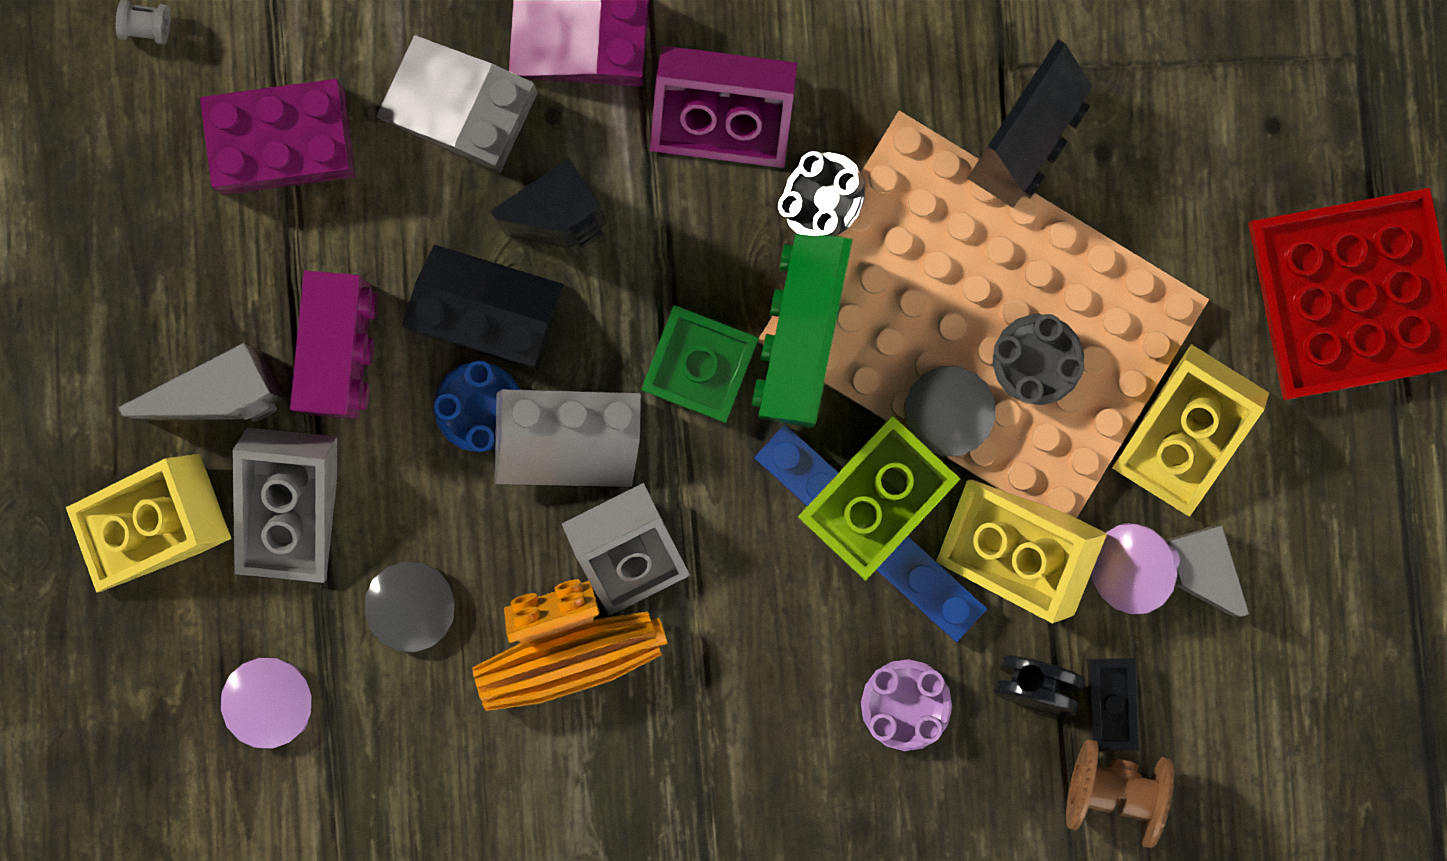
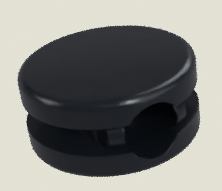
(1037, 684)

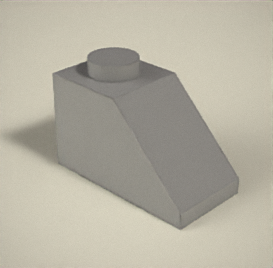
(1209, 570)

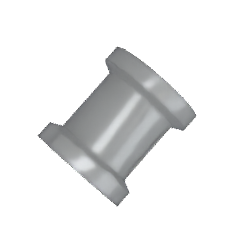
(143, 21)

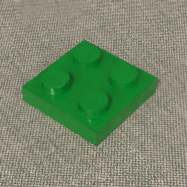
(699, 364)

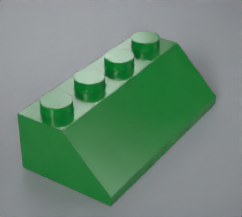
(804, 329)

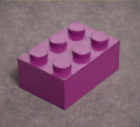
(277, 137)
(333, 345)

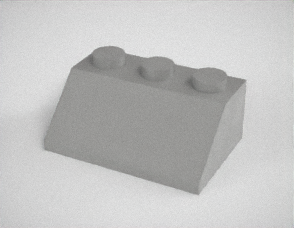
(566, 438)

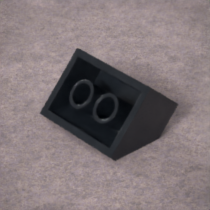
(1034, 128)
(553, 210)
(483, 307)

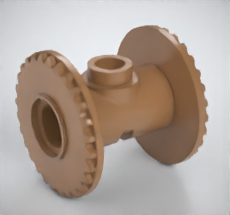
(1120, 786)

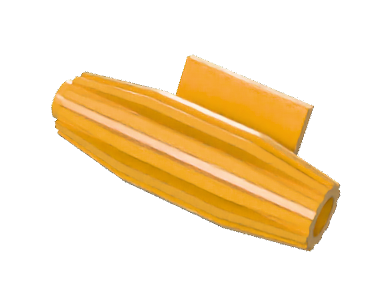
(564, 648)

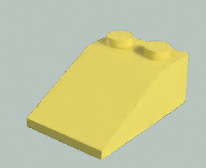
(1191, 430)
(148, 521)
(1021, 550)

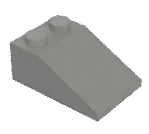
(458, 102)
(222, 389)
(283, 504)

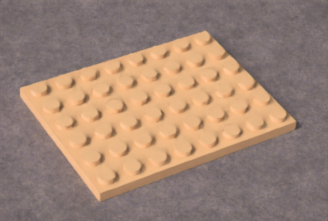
(951, 266)

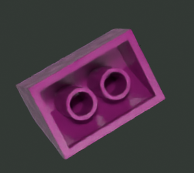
(722, 106)

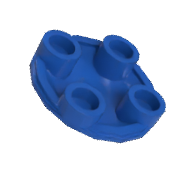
(467, 404)

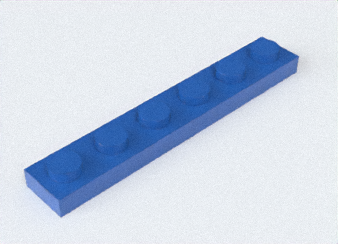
(905, 568)

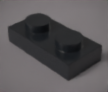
(1113, 703)

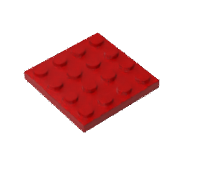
(1354, 292)

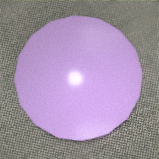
(1135, 569)
(266, 702)
(906, 705)

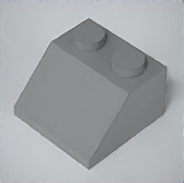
(625, 549)

